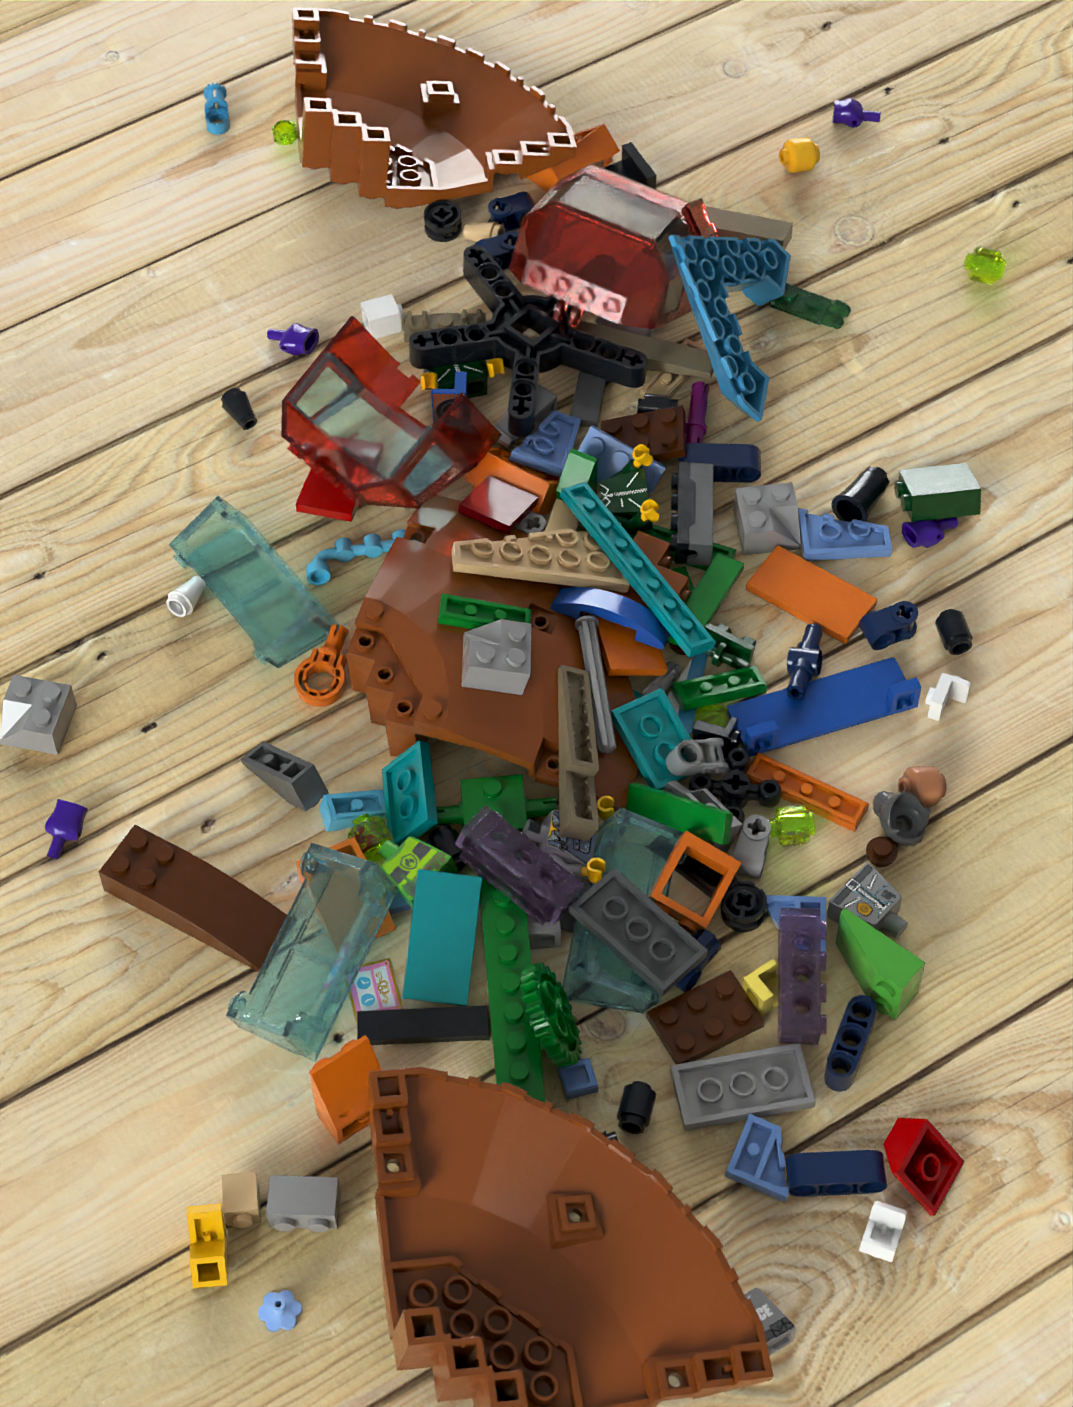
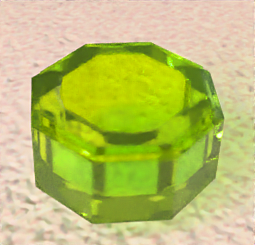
(284, 132)

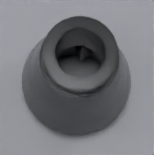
(239, 408)

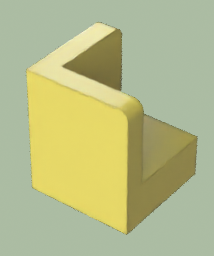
(763, 987)

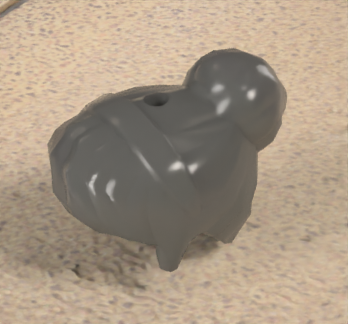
(902, 809)

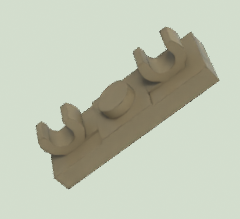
(425, 322)

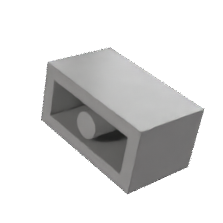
(303, 1203)

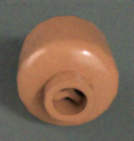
(924, 783)

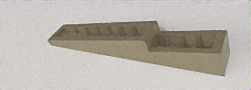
(749, 226)
(661, 354)
(576, 755)

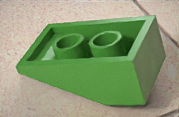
(879, 964)

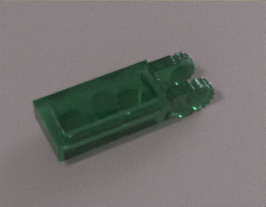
(812, 307)

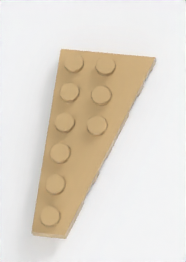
(544, 557)

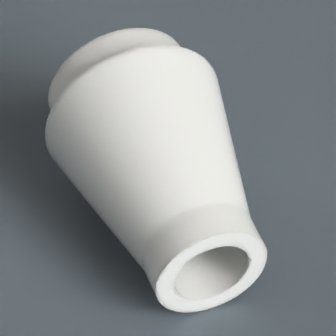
(185, 597)

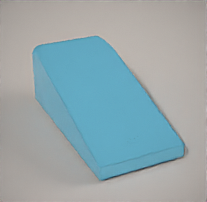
(342, 808)

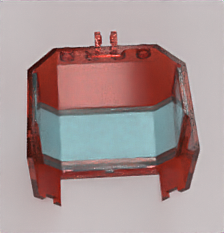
(351, 426)

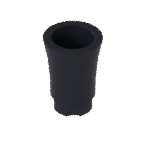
(861, 495)

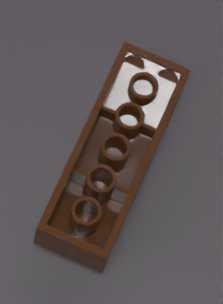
(192, 896)

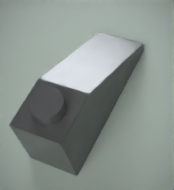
(287, 775)

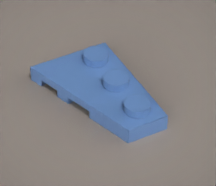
(549, 445)
(614, 455)
(837, 539)

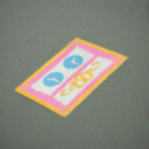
(375, 988)

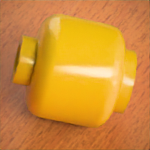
(799, 154)

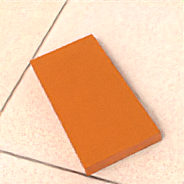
(811, 594)
(623, 653)

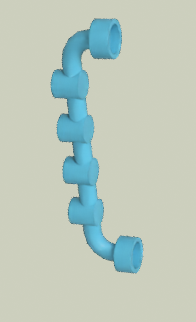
(319, 571)

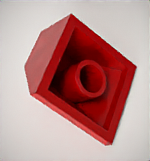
(922, 1161)

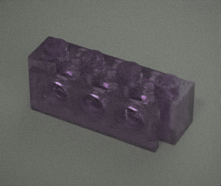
(503, 868)
(804, 928)

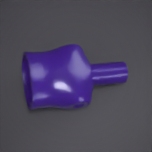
(852, 113)
(295, 339)
(927, 532)
(64, 825)

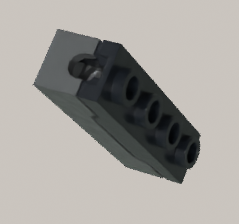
(693, 513)

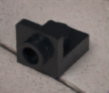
(730, 734)

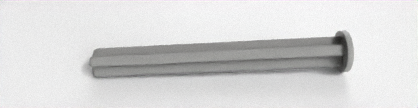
(593, 664)

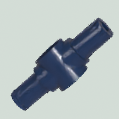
(804, 661)

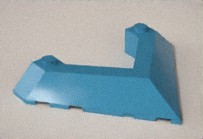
(708, 273)

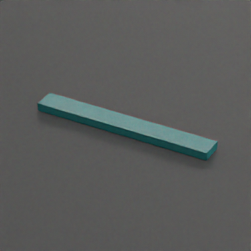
(637, 569)

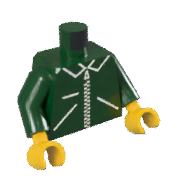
(477, 376)
(627, 494)

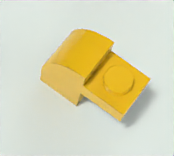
(207, 1245)

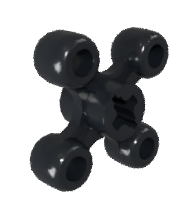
(735, 786)

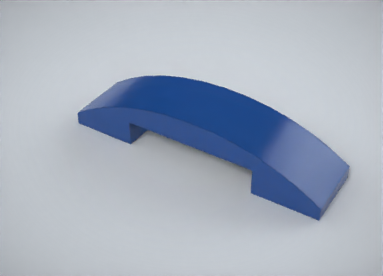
(615, 608)

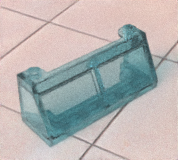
(253, 583)
(316, 952)
(592, 970)

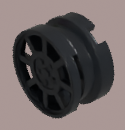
(442, 218)
(743, 906)

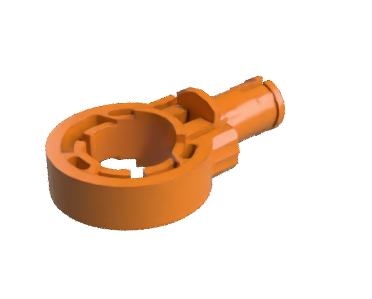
(326, 661)

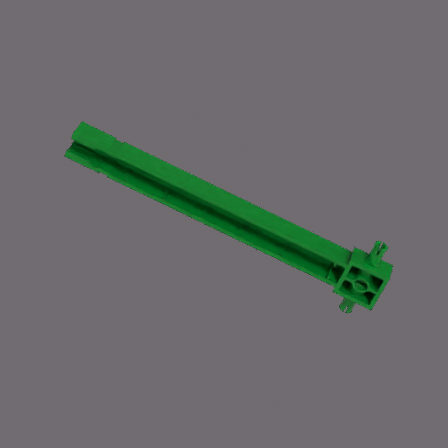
(505, 934)

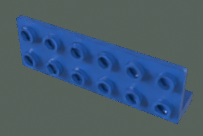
(827, 706)

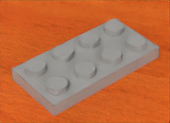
(740, 1084)

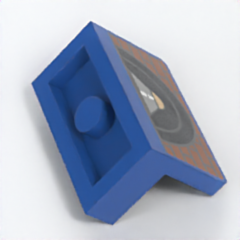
(445, 397)

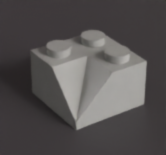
(767, 518)
(497, 657)
(36, 714)

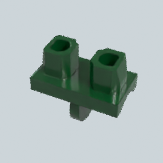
(729, 648)

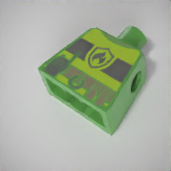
(407, 858)

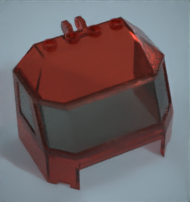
(608, 248)

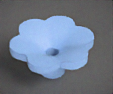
(282, 1316)

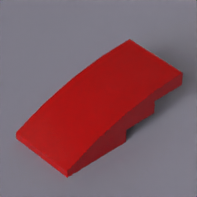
(324, 499)

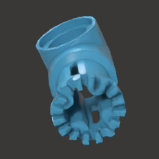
(213, 113)

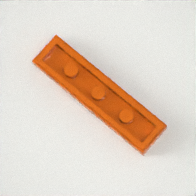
(810, 792)

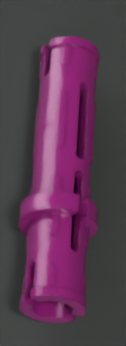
(696, 425)

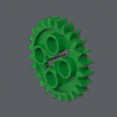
(550, 1015)

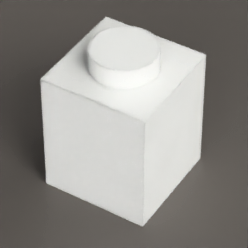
(382, 316)

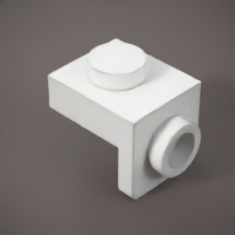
(947, 687)
(883, 1231)

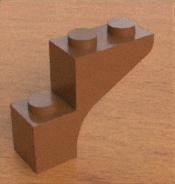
(659, 554)

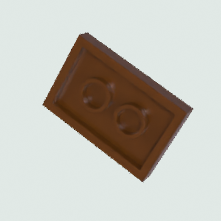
(658, 430)
(705, 1019)

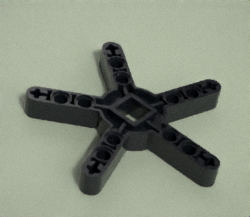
(505, 339)

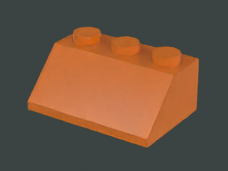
(592, 146)
(536, 482)

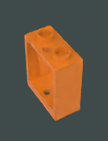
(708, 856)

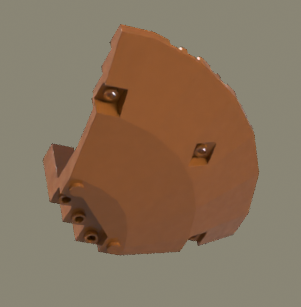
(414, 112)
(415, 664)
(514, 1293)

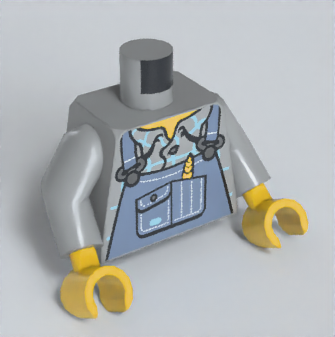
(570, 853)

